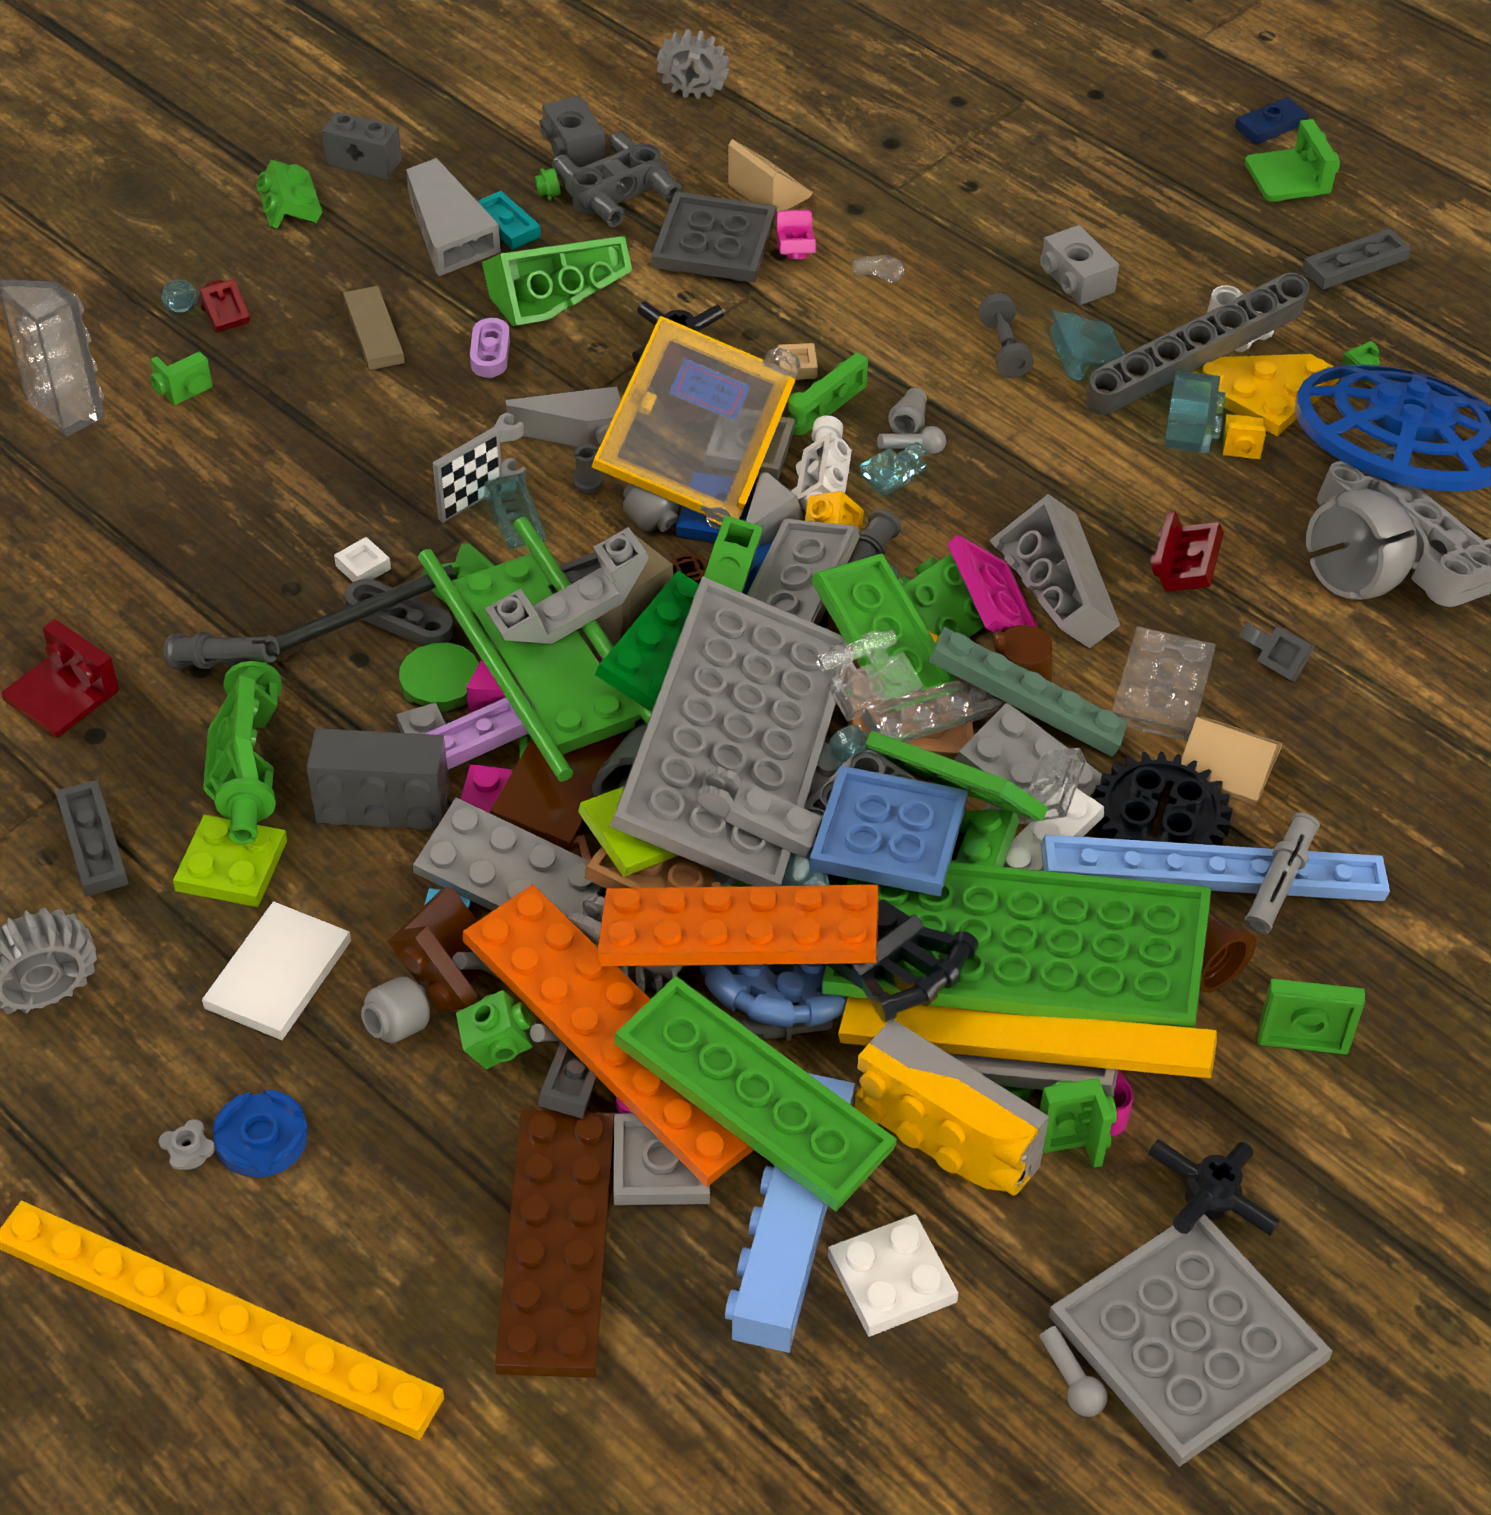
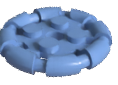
(770, 996)

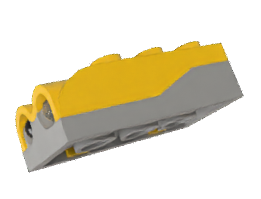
(949, 1111)

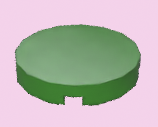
(437, 675)

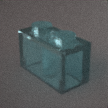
(1193, 412)

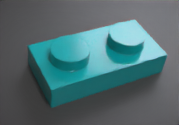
(514, 223)

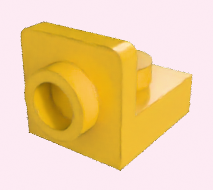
(1243, 436)
(834, 508)

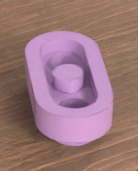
(490, 347)

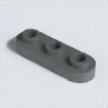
(419, 619)

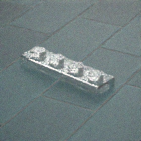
(931, 711)

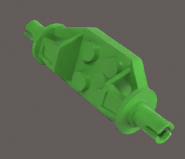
(233, 772)

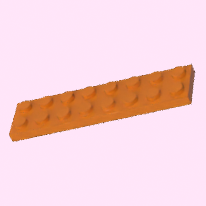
(584, 1005)

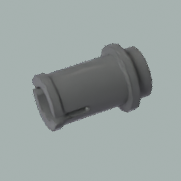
(586, 478)

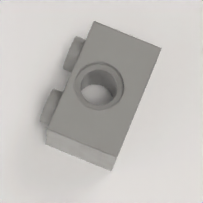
(1079, 265)

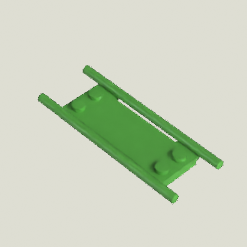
(545, 684)

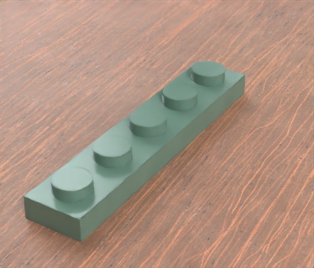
(1028, 691)

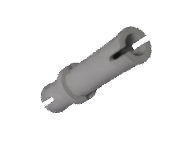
(1289, 857)

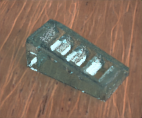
(508, 488)

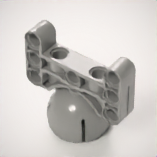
(1388, 533)

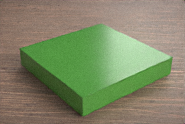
(1310, 1016)

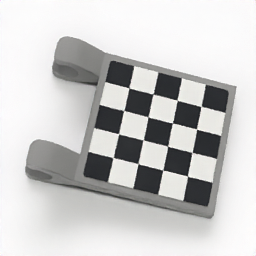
(463, 472)

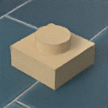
(807, 357)

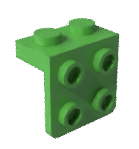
(1297, 171)
(942, 597)

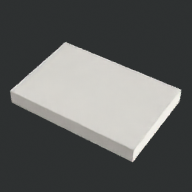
(277, 970)

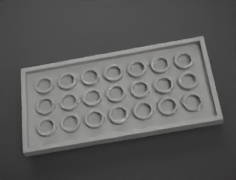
(734, 698)

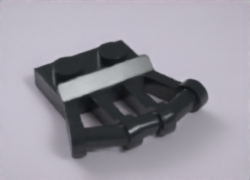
(901, 939)

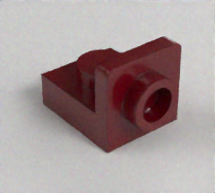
(223, 305)

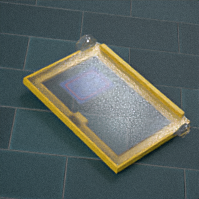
(697, 420)

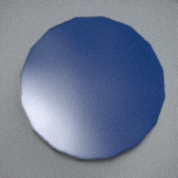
(260, 1133)

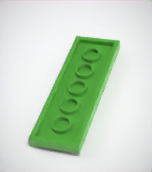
(755, 1092)

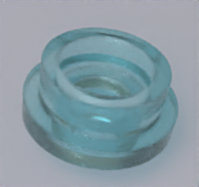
(179, 296)
(848, 742)

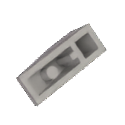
(567, 417)

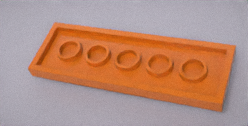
(739, 925)

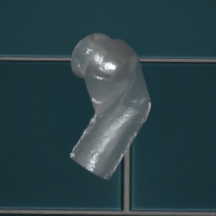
(882, 266)

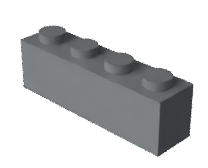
(1059, 568)

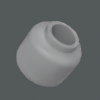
(649, 510)
(396, 1009)

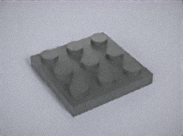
(714, 237)

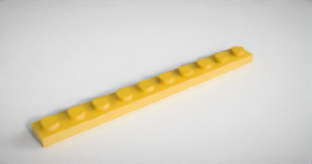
(221, 1320)

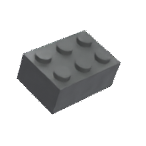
(378, 778)

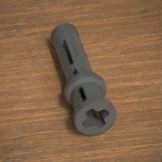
(874, 538)
(206, 650)

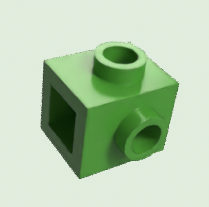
(495, 1029)

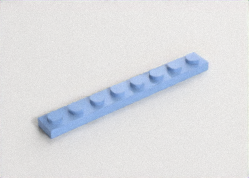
(1215, 866)

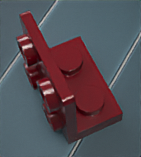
(65, 684)

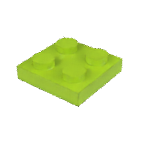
(228, 870)

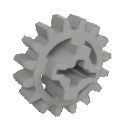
(709, 65)

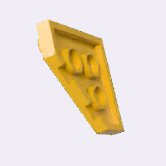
(1265, 385)

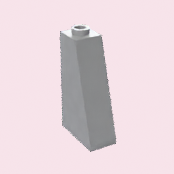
(450, 218)

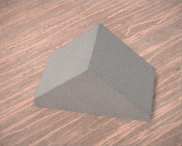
(771, 506)

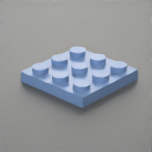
(889, 830)

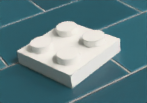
(892, 1275)

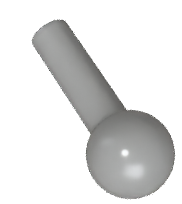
(930, 438)
(1085, 1393)

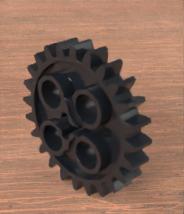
(1134, 793)

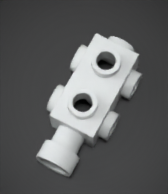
(824, 462)

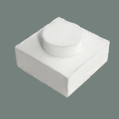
(362, 561)

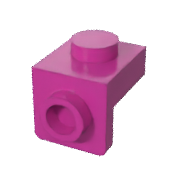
(795, 233)

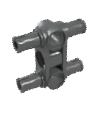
(616, 178)

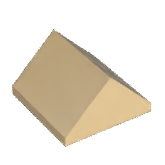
(762, 180)
(1233, 756)

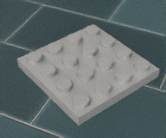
(1189, 1337)

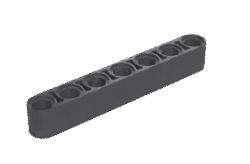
(1188, 356)

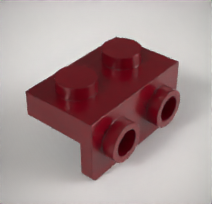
(1186, 554)

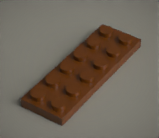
(556, 1245)

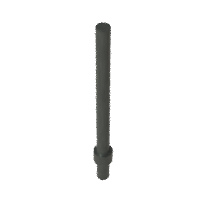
(357, 611)

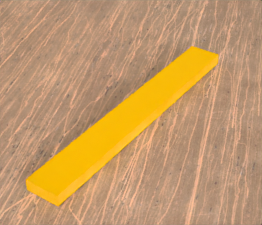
(1045, 1039)

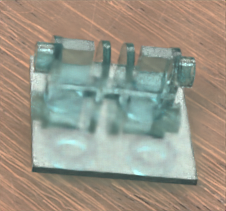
(1083, 343)

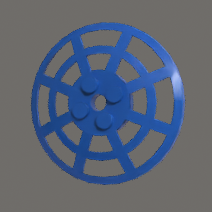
(1410, 413)

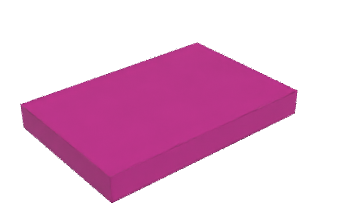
(991, 586)

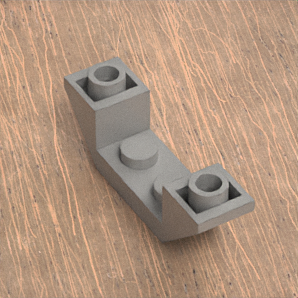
(577, 604)

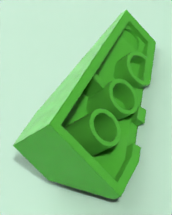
(546, 280)

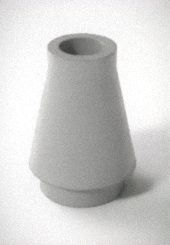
(909, 413)

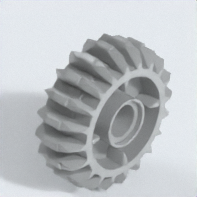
(43, 959)

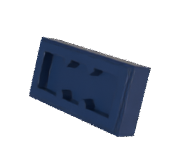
(1271, 120)

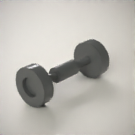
(1014, 358)

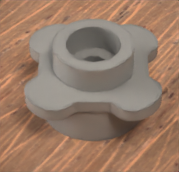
(187, 1156)

